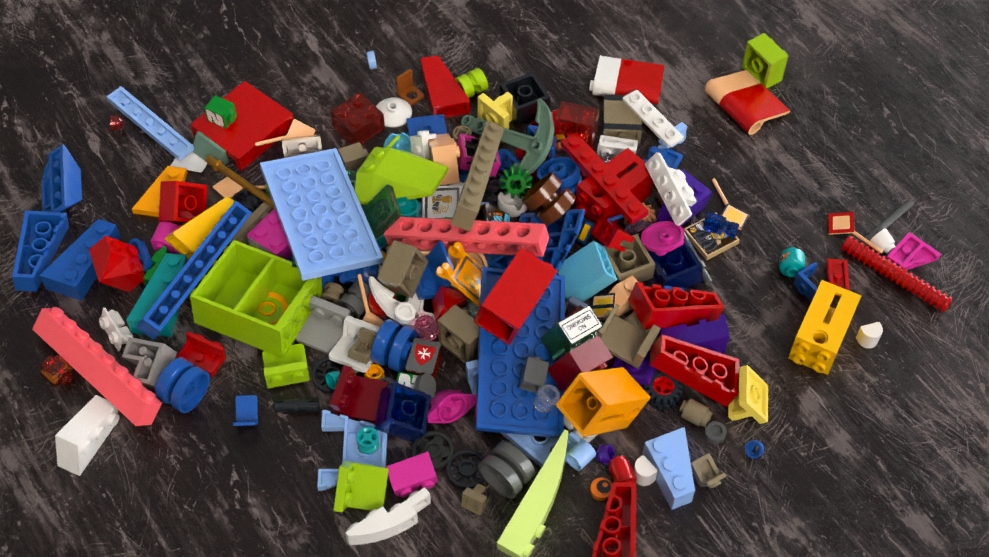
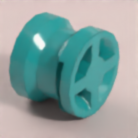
(369, 435)

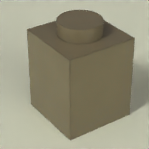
(353, 156)

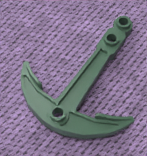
(535, 146)

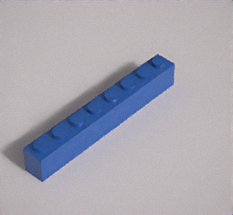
(193, 270)

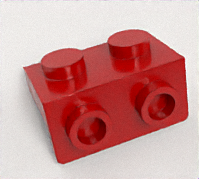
(203, 353)

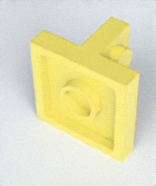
(496, 111)
(751, 398)

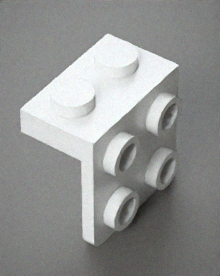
(350, 336)

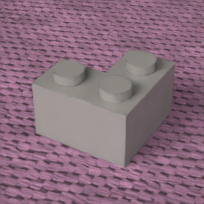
(149, 358)

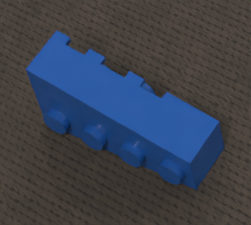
(74, 269)

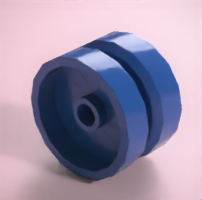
(565, 169)
(393, 345)
(182, 385)

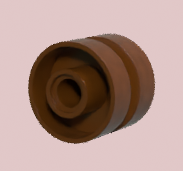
(553, 203)

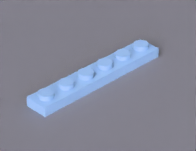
(150, 123)

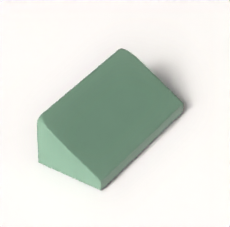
(205, 146)

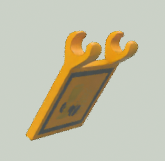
(465, 275)

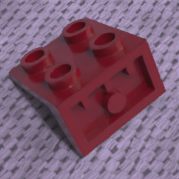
(356, 395)

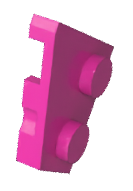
(912, 253)

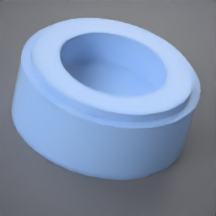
(371, 60)

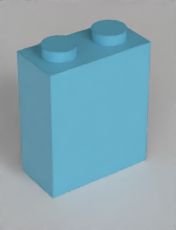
(587, 272)

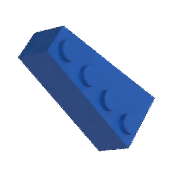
(37, 246)

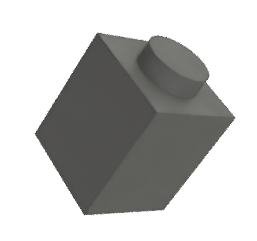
(533, 374)

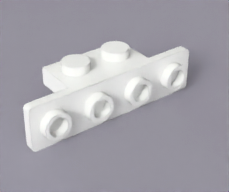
(653, 118)
(672, 188)

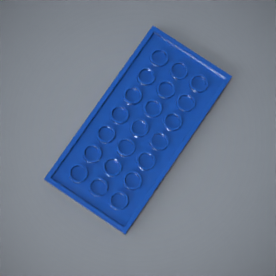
(499, 400)

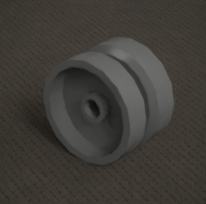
(506, 469)

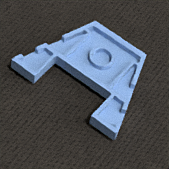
(330, 422)

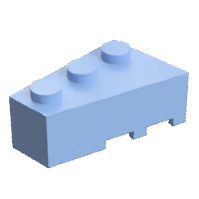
(672, 460)

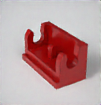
(610, 234)

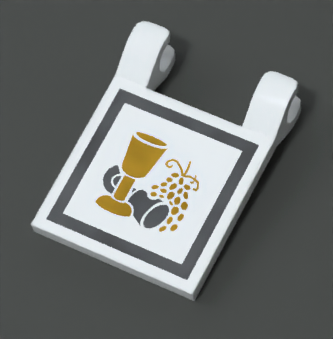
(442, 202)

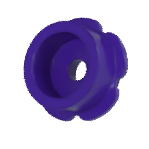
(605, 453)

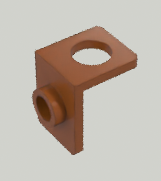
(405, 86)

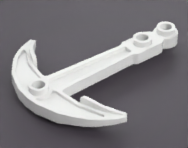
(385, 300)

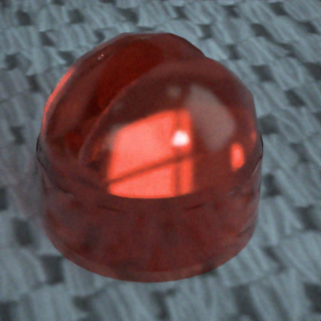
(116, 123)

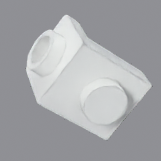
(420, 143)

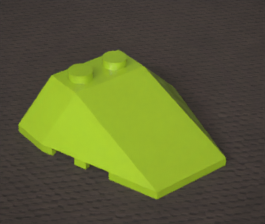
(406, 172)

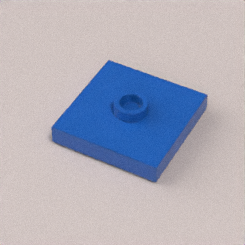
(433, 123)

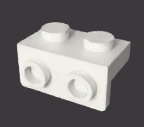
(613, 146)

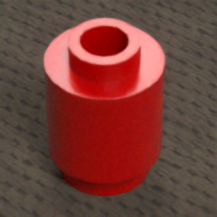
(621, 470)

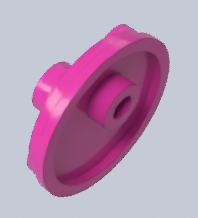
(662, 237)

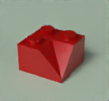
(181, 201)
(117, 264)

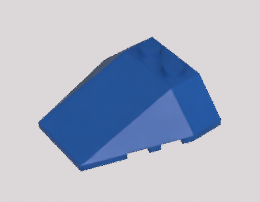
(561, 235)

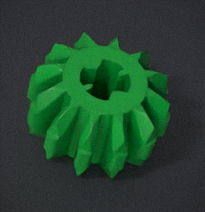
(516, 188)

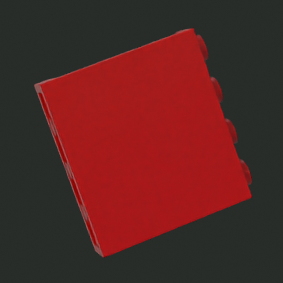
(256, 121)

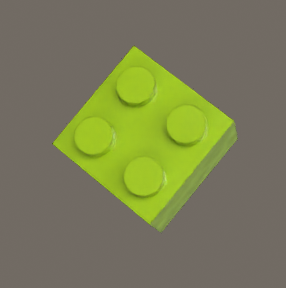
(765, 60)

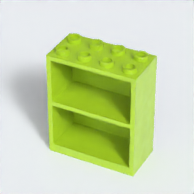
(239, 284)

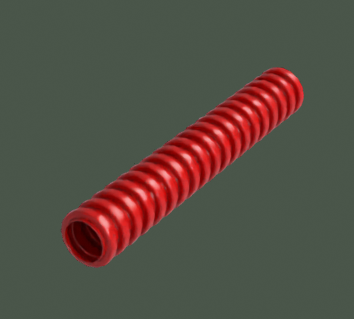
(896, 274)

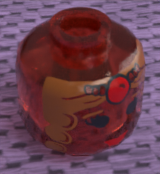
(56, 371)

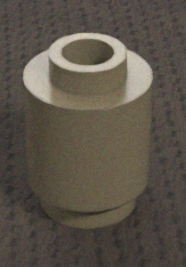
(695, 412)

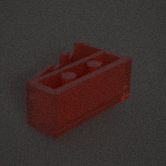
(578, 119)

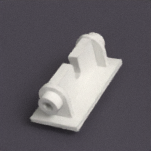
(111, 322)

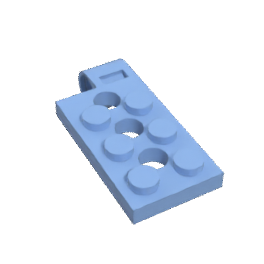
(578, 452)

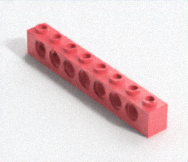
(484, 237)

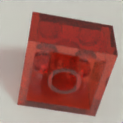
(357, 119)

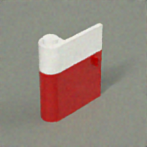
(625, 76)

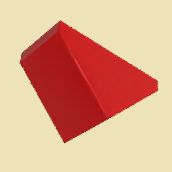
(446, 299)

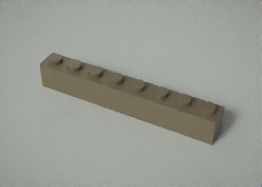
(477, 176)

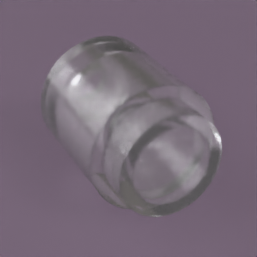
(546, 398)

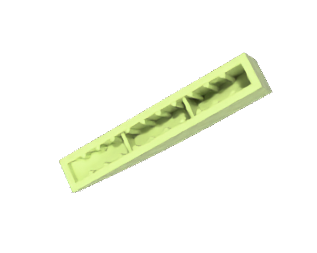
(534, 508)

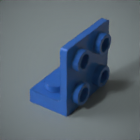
(430, 281)

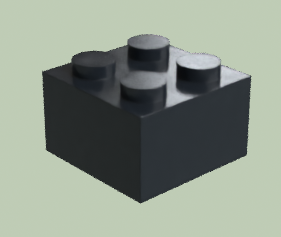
(525, 93)

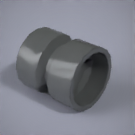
(353, 300)

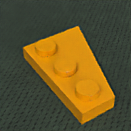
(149, 202)

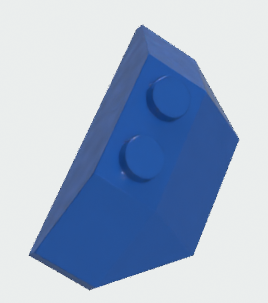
(60, 181)

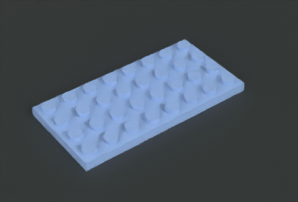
(320, 214)

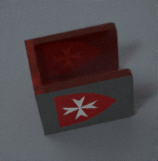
(424, 357)

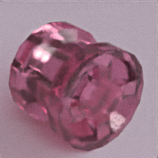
(428, 333)

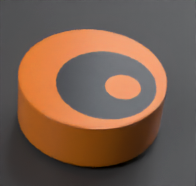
(600, 489)

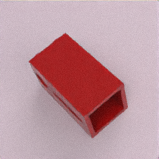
(637, 181)
(515, 296)

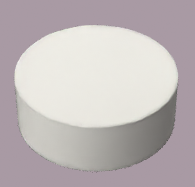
(404, 313)

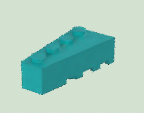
(162, 277)

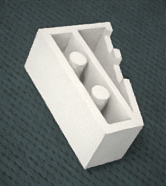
(85, 434)

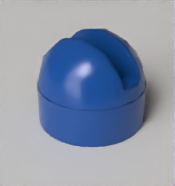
(750, 446)

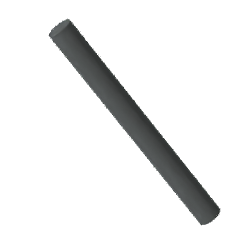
(890, 220)

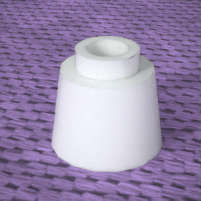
(884, 241)

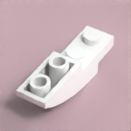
(383, 525)

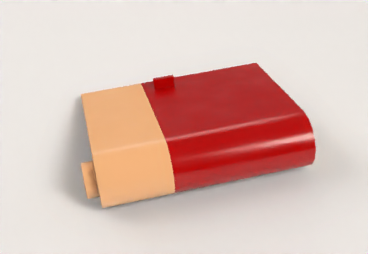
(745, 100)

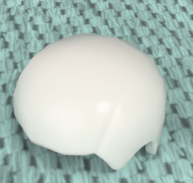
(513, 207)

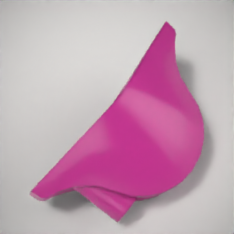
(450, 406)

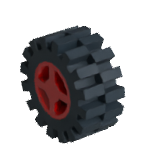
(663, 382)

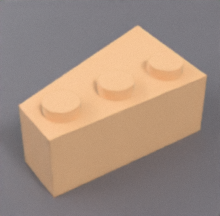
(445, 152)

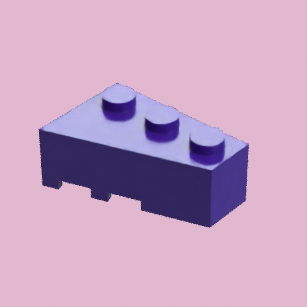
(701, 194)
(709, 335)

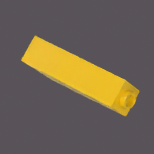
(192, 234)

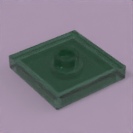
(382, 211)

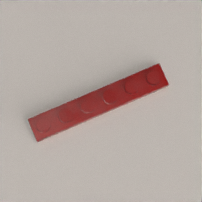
(604, 178)

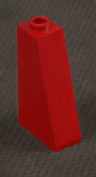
(442, 89)

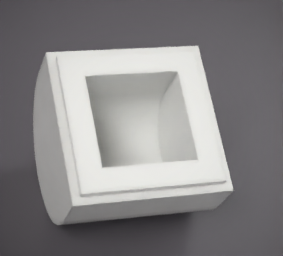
(869, 335)
(644, 471)

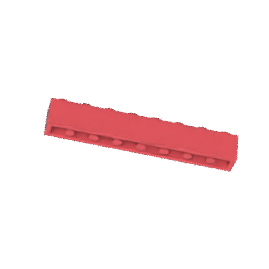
(97, 366)

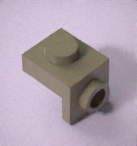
(362, 347)
(706, 471)

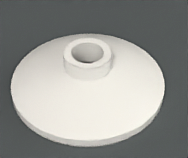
(395, 111)

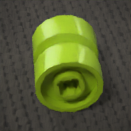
(473, 82)

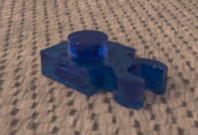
(717, 224)

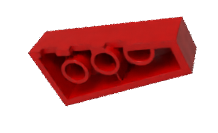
(674, 306)
(697, 367)
(619, 522)

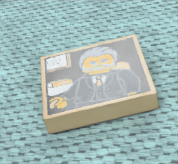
(709, 243)

